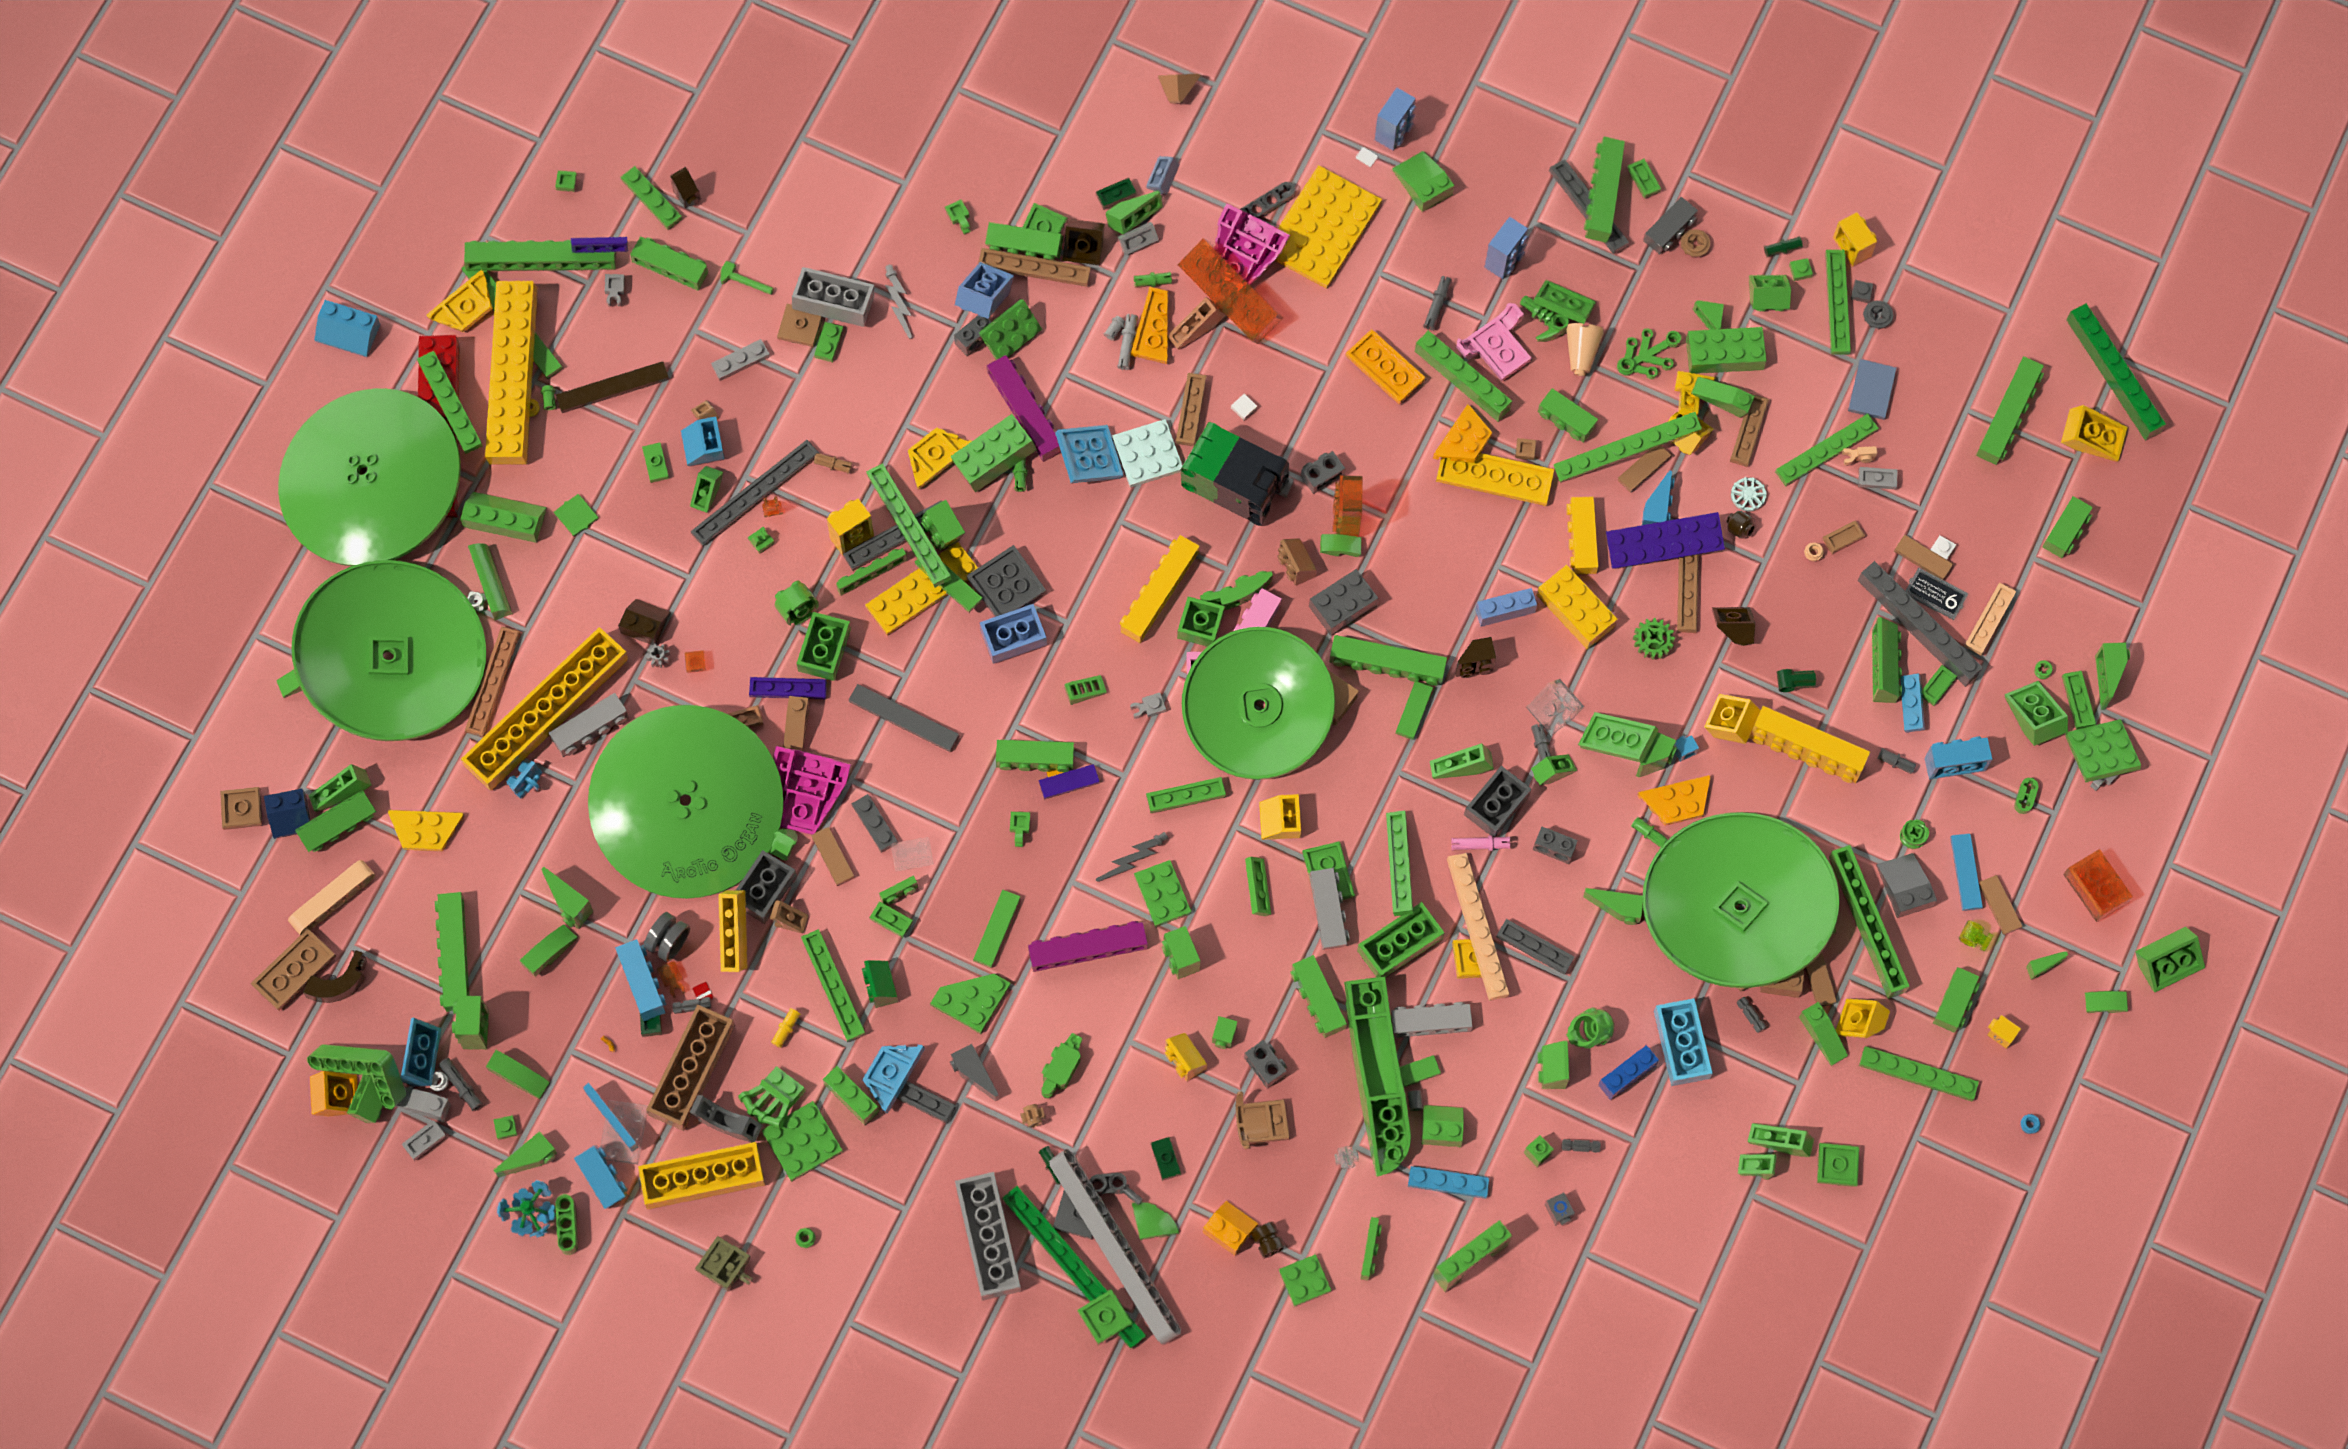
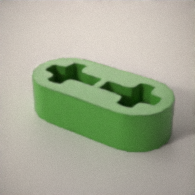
(2022, 794)

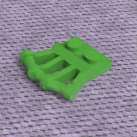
(776, 1085)

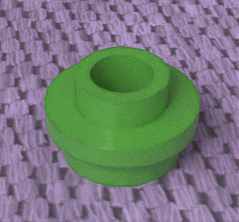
(802, 1232)

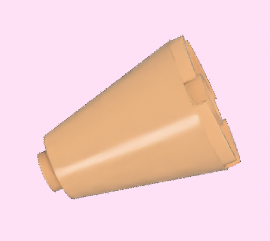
(1583, 346)

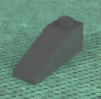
(971, 1069)

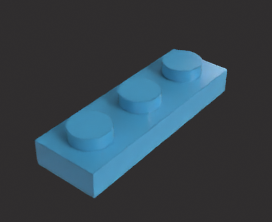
(1912, 703)

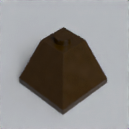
(1736, 623)

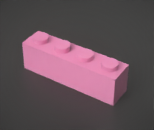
(1262, 610)

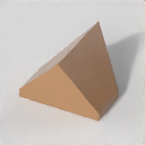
(1178, 86)

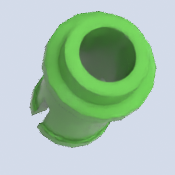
(548, 397)

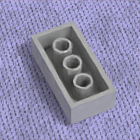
(833, 296)

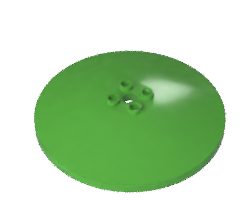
(1251, 668)

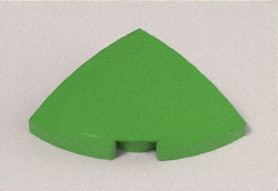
(1153, 1221)

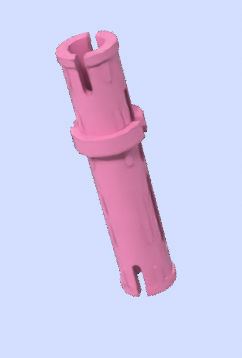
(1480, 843)

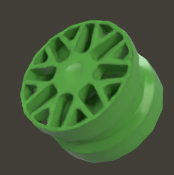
(1914, 834)

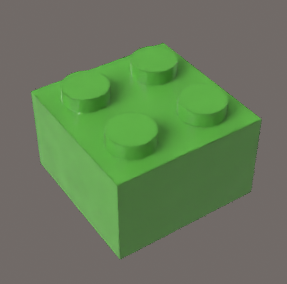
(1200, 621)
(1181, 953)

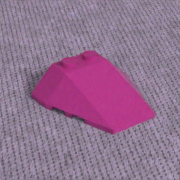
(1248, 242)
(808, 786)

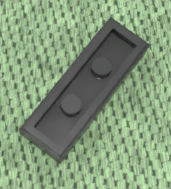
(926, 1102)

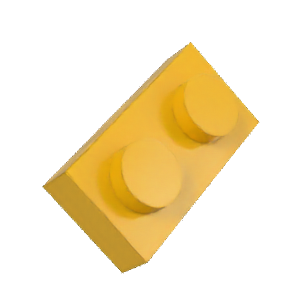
(1687, 380)
(1687, 402)

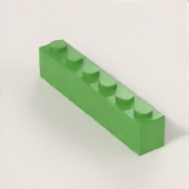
(1604, 190)
(1463, 376)
(2009, 411)
(1387, 660)
(452, 947)

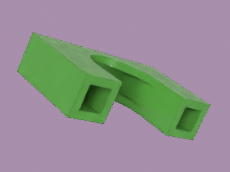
(1489, 1242)

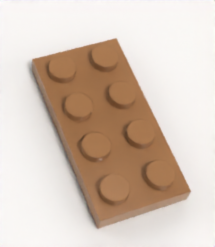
(292, 969)

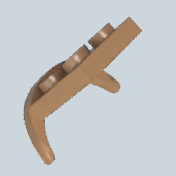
(1260, 1121)

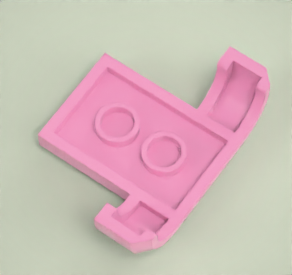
(1497, 344)

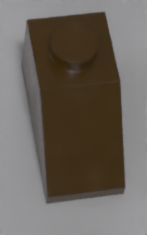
(685, 187)

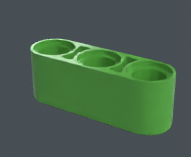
(566, 1215)

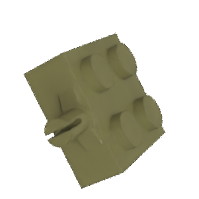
(724, 1264)

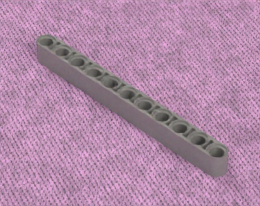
(1115, 1246)

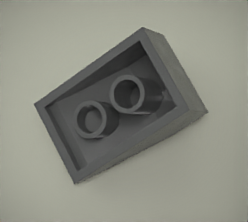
(1906, 885)

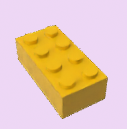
(1576, 607)

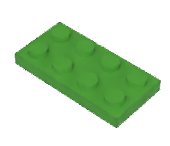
(1618, 737)

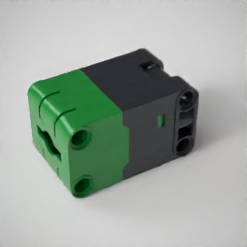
(1234, 473)

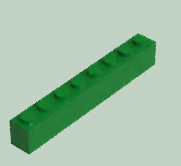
(2115, 371)

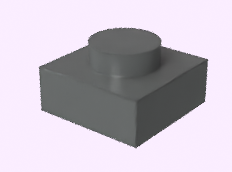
(1861, 291)

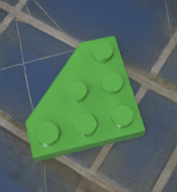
(971, 1000)

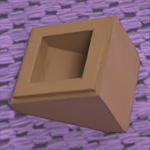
(704, 411)

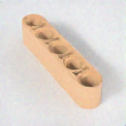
(331, 897)

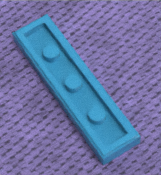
(1966, 872)
(610, 1117)

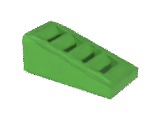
(1073, 699)
(2039, 966)

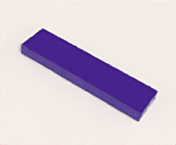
(784, 687)

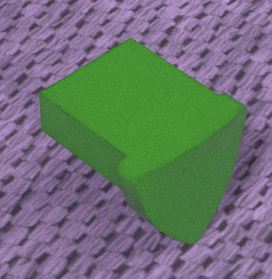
(783, 843)

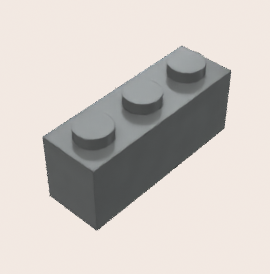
(1671, 226)

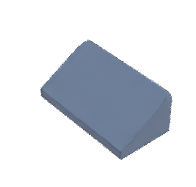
(1163, 174)

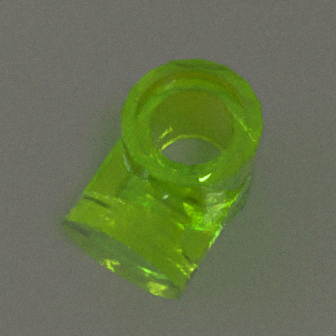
(1973, 934)

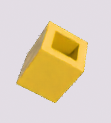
(2003, 1031)

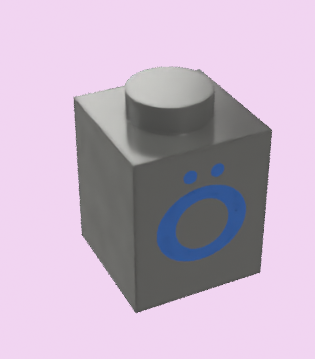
(1560, 1209)

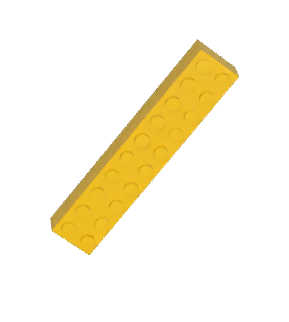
(511, 372)
(544, 708)

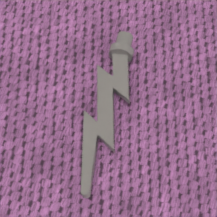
(902, 309)

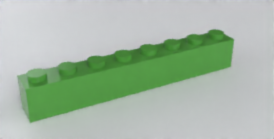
(532, 256)
(1869, 921)

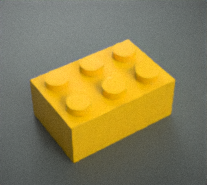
(850, 526)

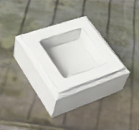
(1243, 407)

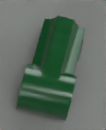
(1790, 680)

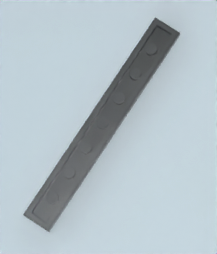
(754, 493)

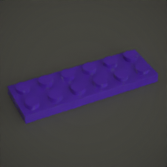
(1665, 540)

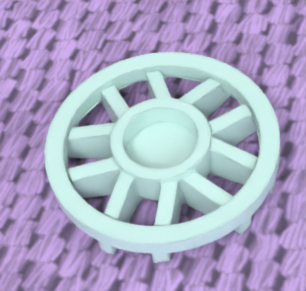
(1748, 494)

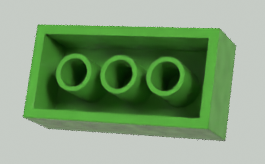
(1726, 350)
(993, 453)
(1400, 941)

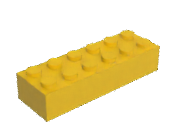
(1809, 745)
(701, 1175)

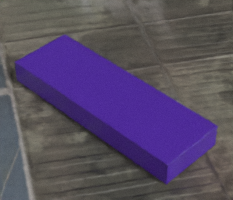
(599, 244)
(1069, 781)

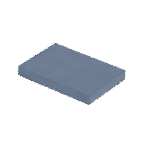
(1872, 389)

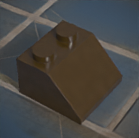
(1083, 242)
(643, 622)

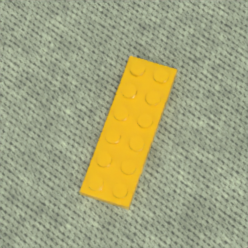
(1499, 477)
(916, 592)

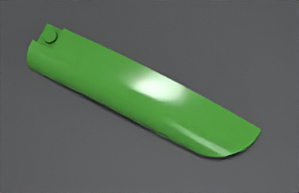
(1378, 1073)

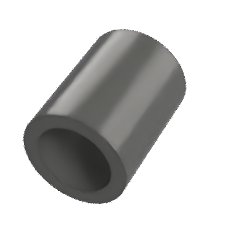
(1415, 1100)

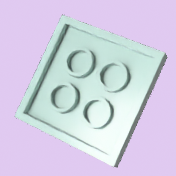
(1147, 453)

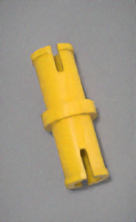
(785, 1028)

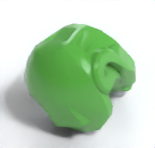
(1597, 1027)

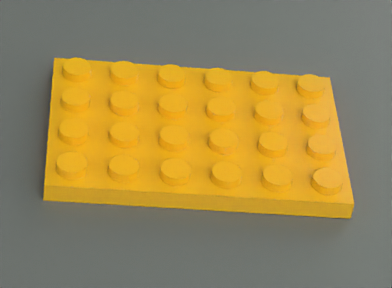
(1325, 225)

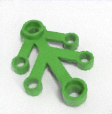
(1647, 355)

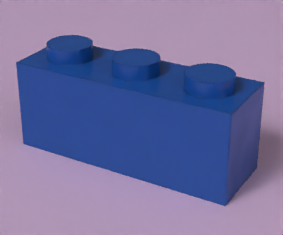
(1628, 1072)

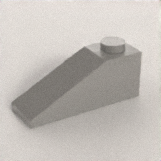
(425, 1104)

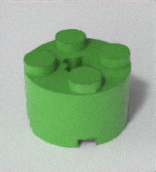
(796, 603)

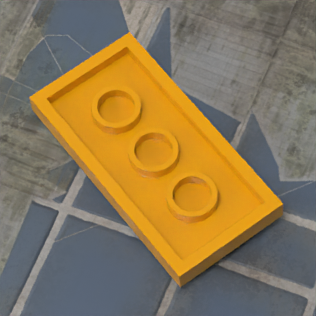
(1385, 366)

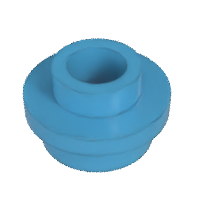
(2030, 1118)

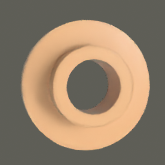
(1816, 547)

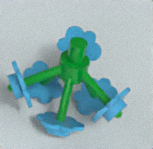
(524, 1202)

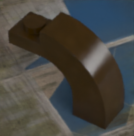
(341, 987)

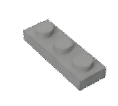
(740, 360)

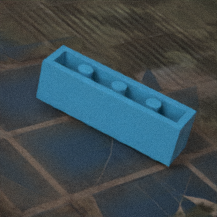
(640, 980)

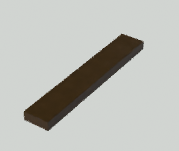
(612, 387)

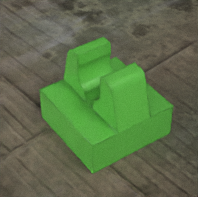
(761, 540)

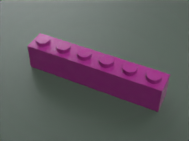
(1024, 407)
(1087, 946)

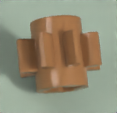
(1032, 1116)

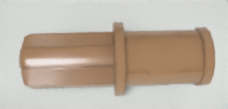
(832, 463)

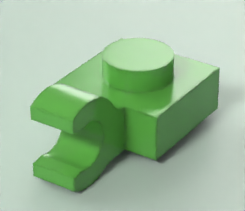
(958, 214)
(1019, 824)

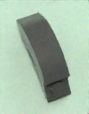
(725, 1121)

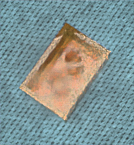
(2098, 885)

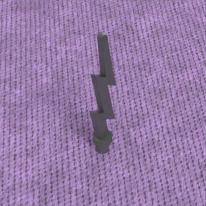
(1143, 852)

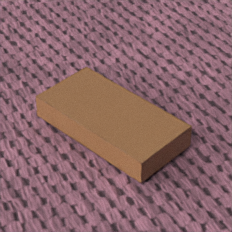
(1843, 537)

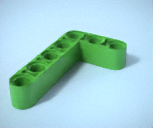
(363, 1061)

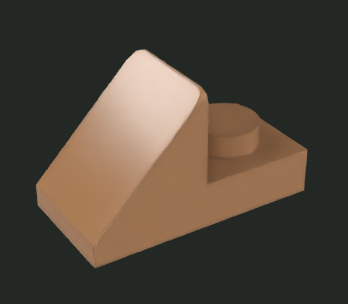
(788, 917)

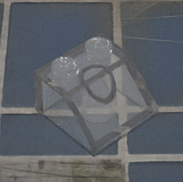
(1555, 706)

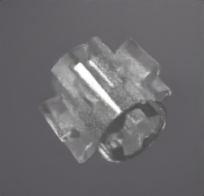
(1346, 1157)

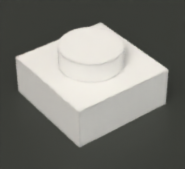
(1943, 547)

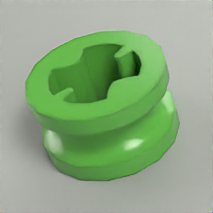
(2039, 674)

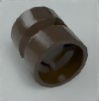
(1267, 1238)

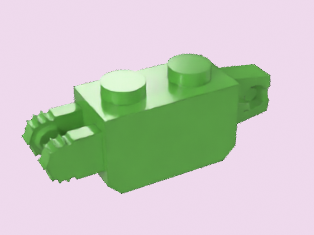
(1062, 1066)

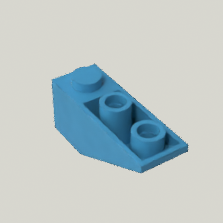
(1657, 504)

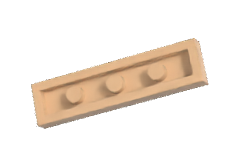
(1990, 619)

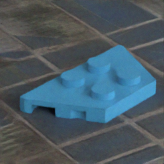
(890, 1072)

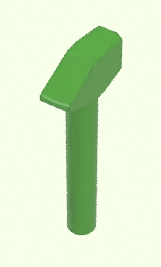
(727, 273)

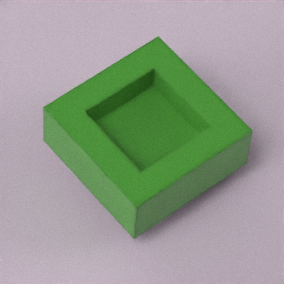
(566, 181)
(1800, 269)
(505, 1127)

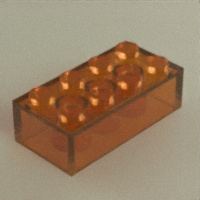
(1347, 505)

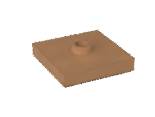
(799, 327)
(241, 808)

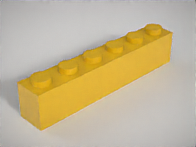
(1159, 589)

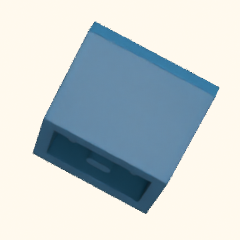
(702, 442)

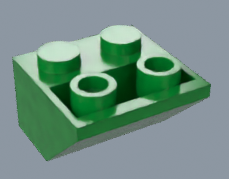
(881, 987)

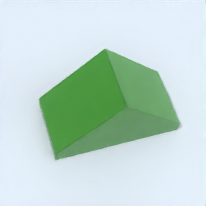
(1709, 313)

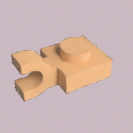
(1862, 454)

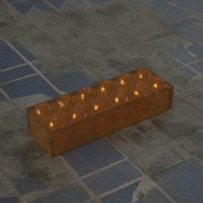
(1230, 291)

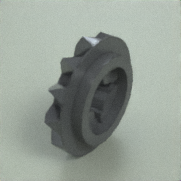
(1875, 307)

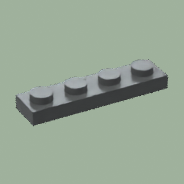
(1535, 946)

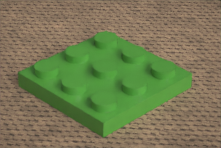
(2103, 750)
(802, 1141)

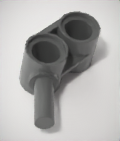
(1107, 1180)

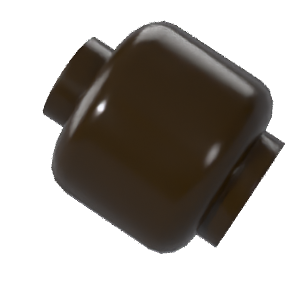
(1740, 524)

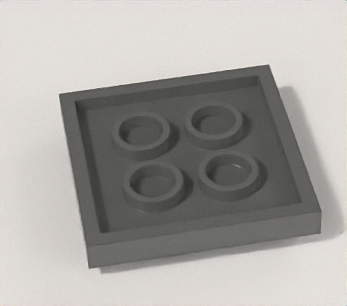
(1006, 582)

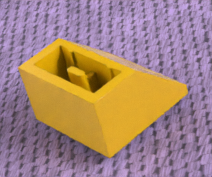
(1280, 817)
(1185, 1056)

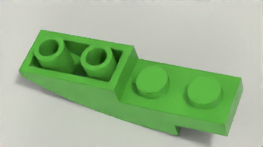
(1243, 591)

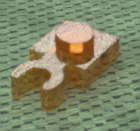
(772, 507)
(670, 976)

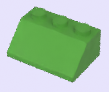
(2170, 959)

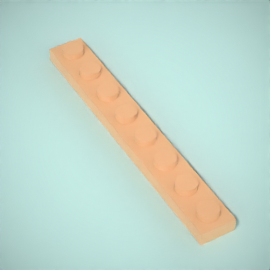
(1477, 926)

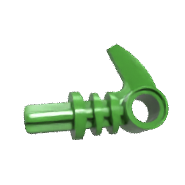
(1549, 318)

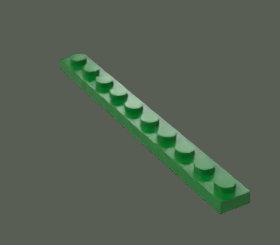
(1064, 1256)

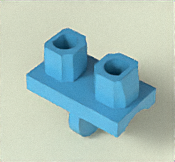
(526, 780)

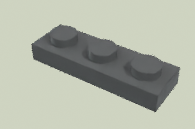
(874, 823)

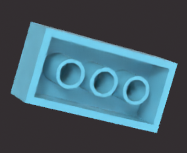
(1682, 1042)

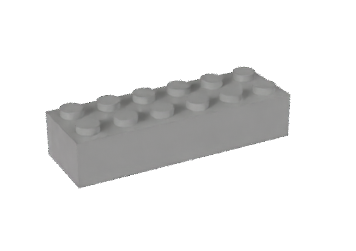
(987, 1236)

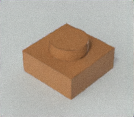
(1525, 449)

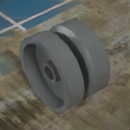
(667, 936)

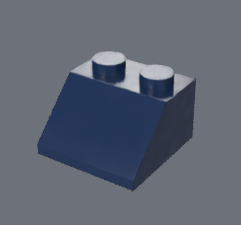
(287, 812)

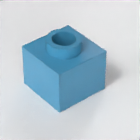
(1686, 748)

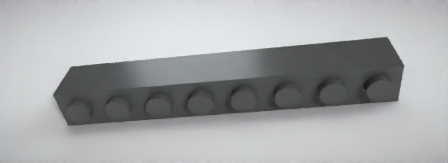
(1919, 623)

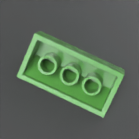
(503, 516)
(1885, 661)

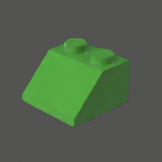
(1769, 292)
(1658, 755)
(1554, 1065)
(1442, 1126)

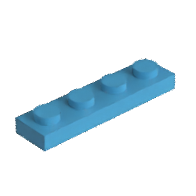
(1448, 1182)

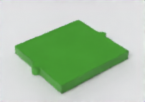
(576, 515)

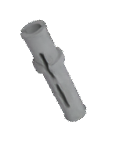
(1127, 342)

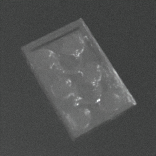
(633, 1119)

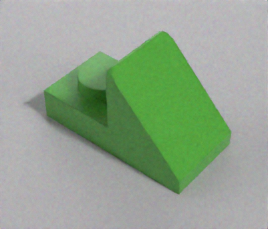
(1757, 1165)

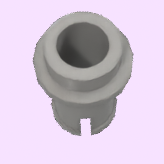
(1114, 328)

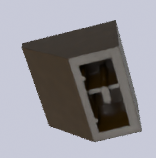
(1477, 658)

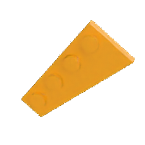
(1152, 330)

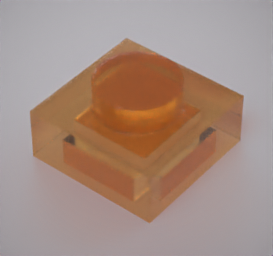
(695, 661)

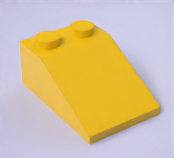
(2093, 433)

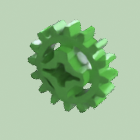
(1652, 630)

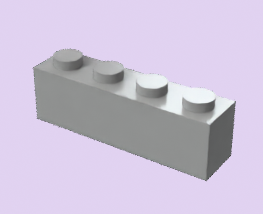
(588, 725)
(1328, 909)
(1431, 1020)

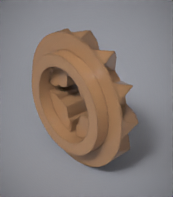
(1702, 239)

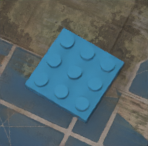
(1089, 454)

